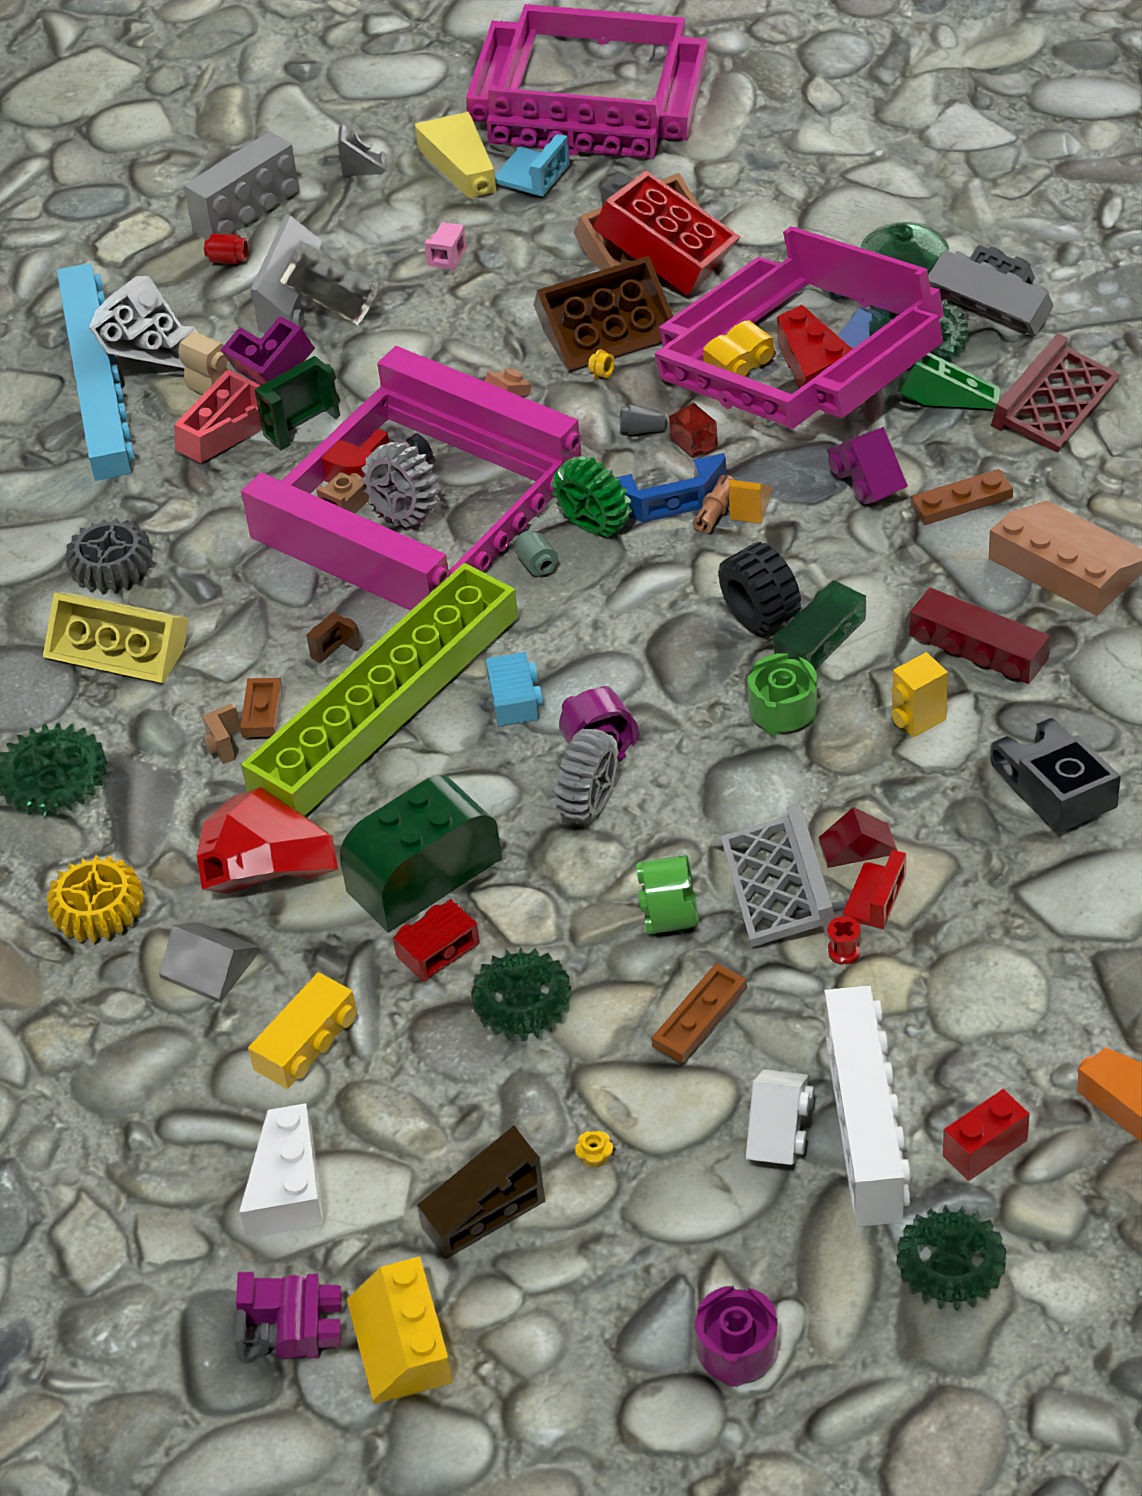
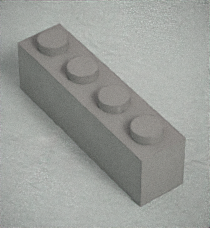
(991, 292)

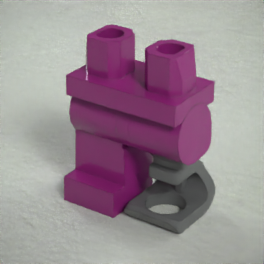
(295, 1311)

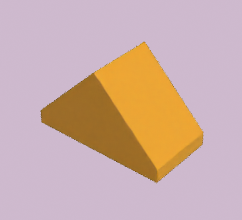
(748, 501)

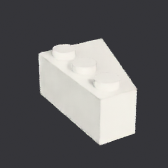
(283, 1177)

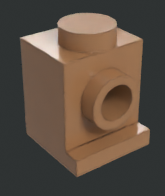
(345, 492)

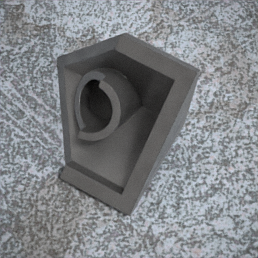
(356, 157)

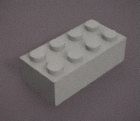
(242, 186)

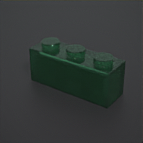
(822, 624)

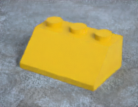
(399, 1332)

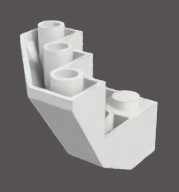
(139, 324)

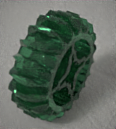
(523, 1004)
(950, 1271)

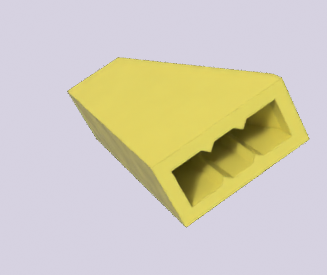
(458, 153)

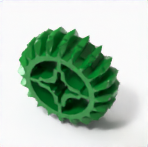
(591, 496)

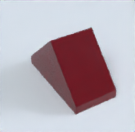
(856, 839)

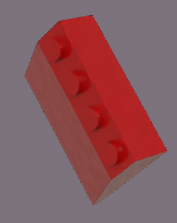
(667, 227)

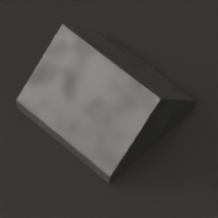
(205, 960)

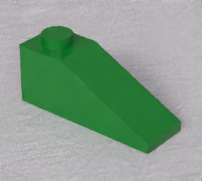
(944, 384)

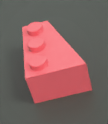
(219, 418)

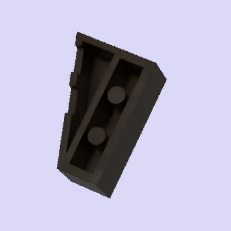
(484, 1194)

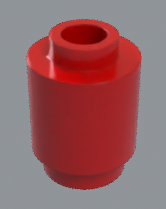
(226, 248)

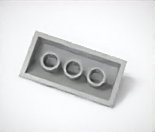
(271, 296)

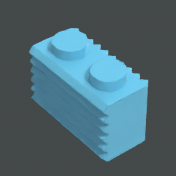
(513, 689)

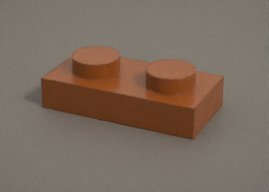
(261, 707)

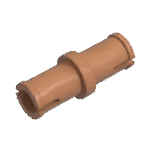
(714, 505)

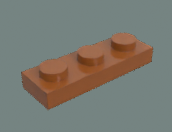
(961, 497)
(699, 1013)

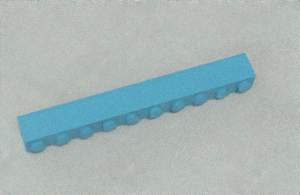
(95, 376)

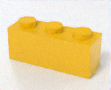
(303, 1030)

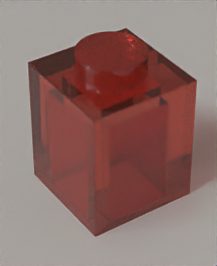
(693, 430)

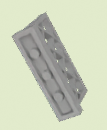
(804, 861)

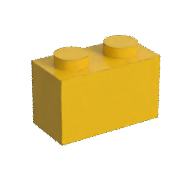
(919, 694)

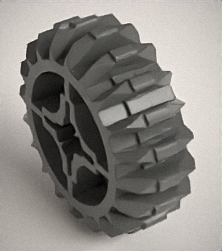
(109, 555)

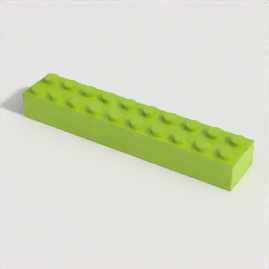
(382, 689)

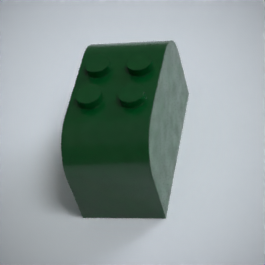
(417, 850)

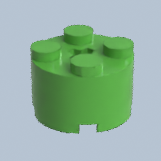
(782, 693)
(667, 894)

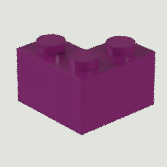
(266, 358)
(871, 465)

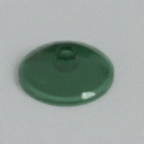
(907, 242)

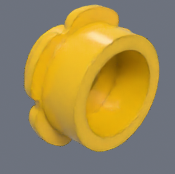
(601, 364)
(597, 1155)

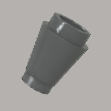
(641, 420)

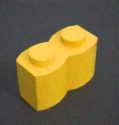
(740, 349)

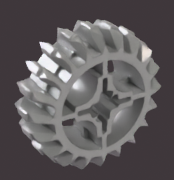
(401, 484)
(586, 775)

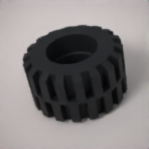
(759, 588)

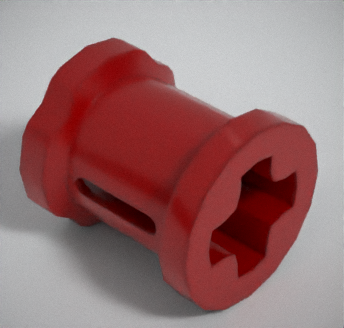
(843, 933)

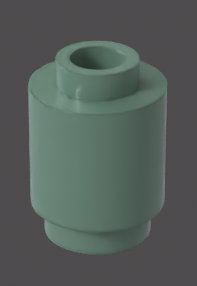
(536, 553)

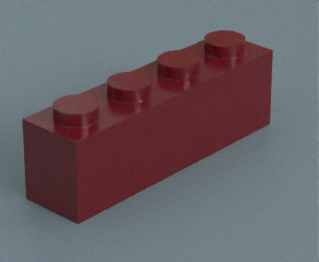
(979, 635)

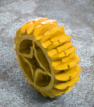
(95, 899)

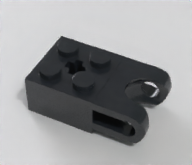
(1058, 775)

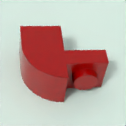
(351, 458)

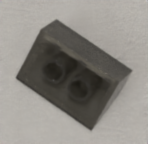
(329, 282)

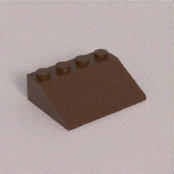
(604, 311)

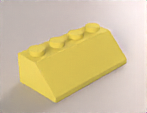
(114, 636)

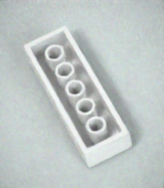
(866, 1106)

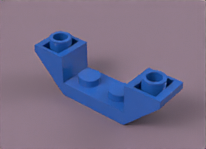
(676, 496)

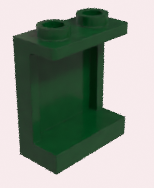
(295, 399)

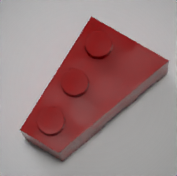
(807, 344)

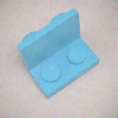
(535, 170)

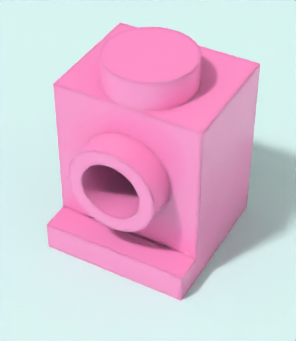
(446, 246)

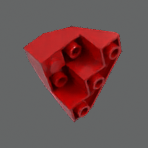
(259, 840)

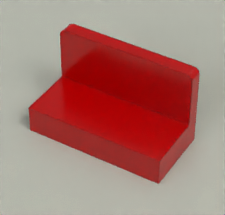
(876, 891)

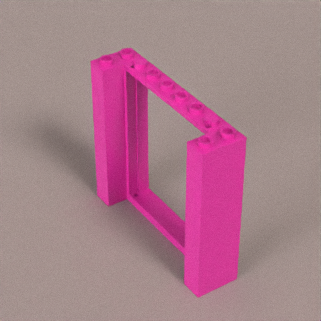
(442, 406)

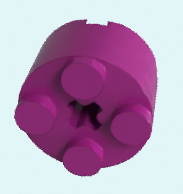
(602, 711)
(736, 1334)

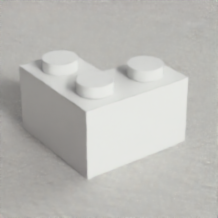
(776, 1114)

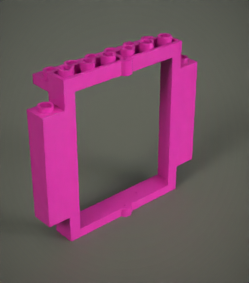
(589, 122)
(765, 285)

